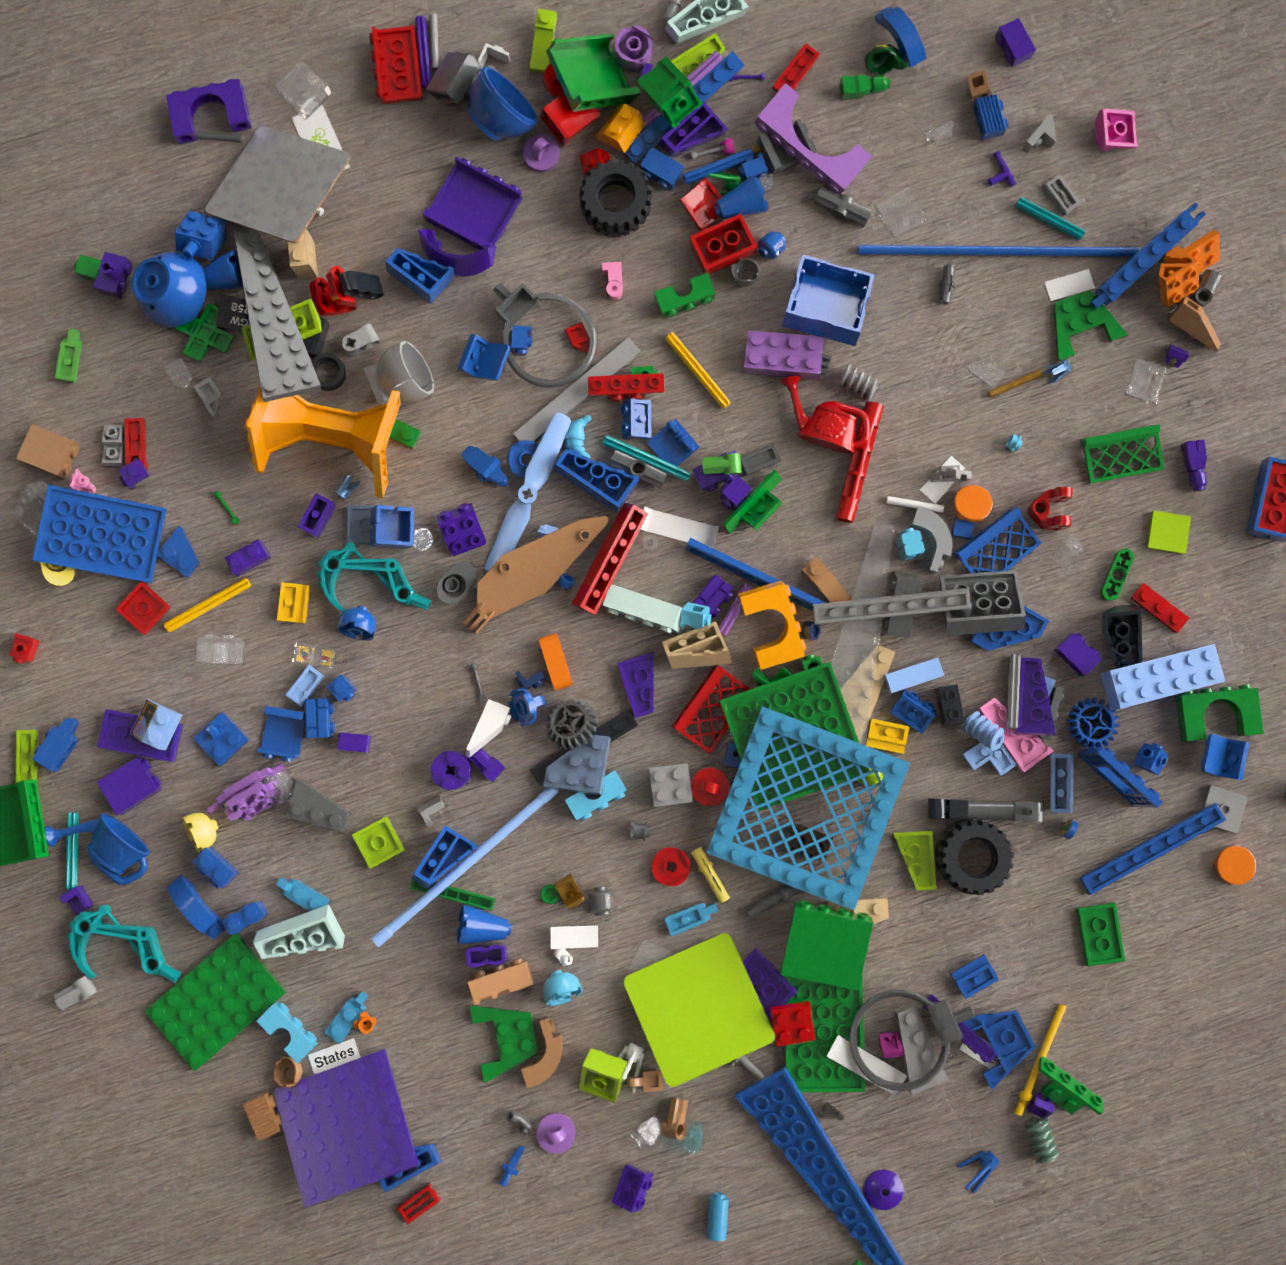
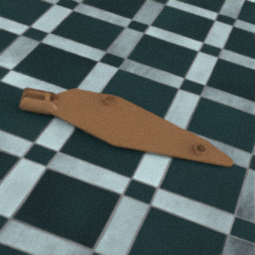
(531, 569)

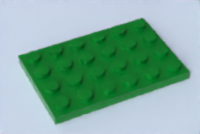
(215, 1002)
(831, 1017)

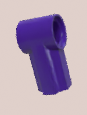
(488, 765)

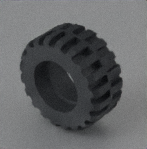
(615, 174)
(1000, 857)

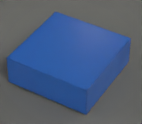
(962, 528)

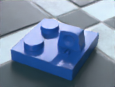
(221, 739)

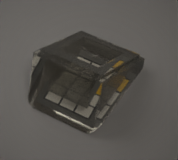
(830, 1112)

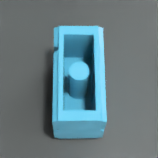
(909, 544)

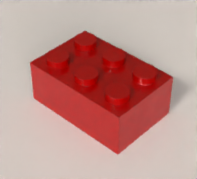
(723, 244)

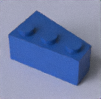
(418, 274)

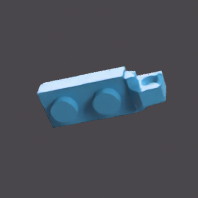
(302, 894)
(689, 918)
(344, 1020)

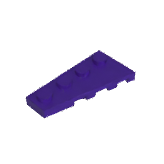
(1034, 704)

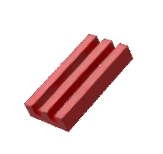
(432, 1193)

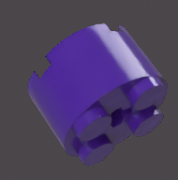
(440, 768)

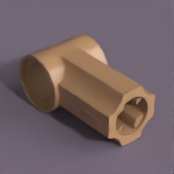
(674, 1125)

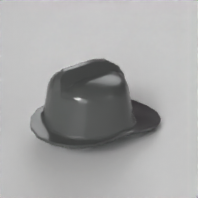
(456, 582)

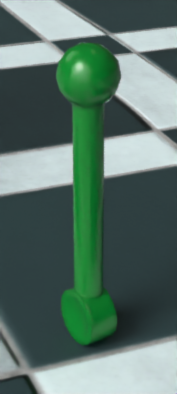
(235, 520)

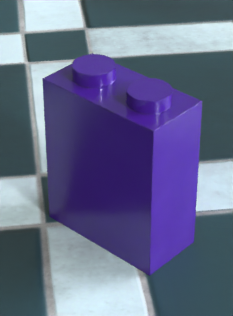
(130, 785)

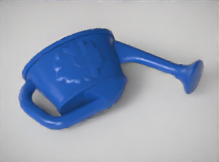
(111, 848)

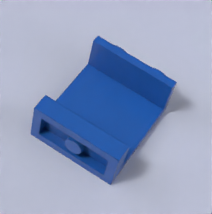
(282, 733)

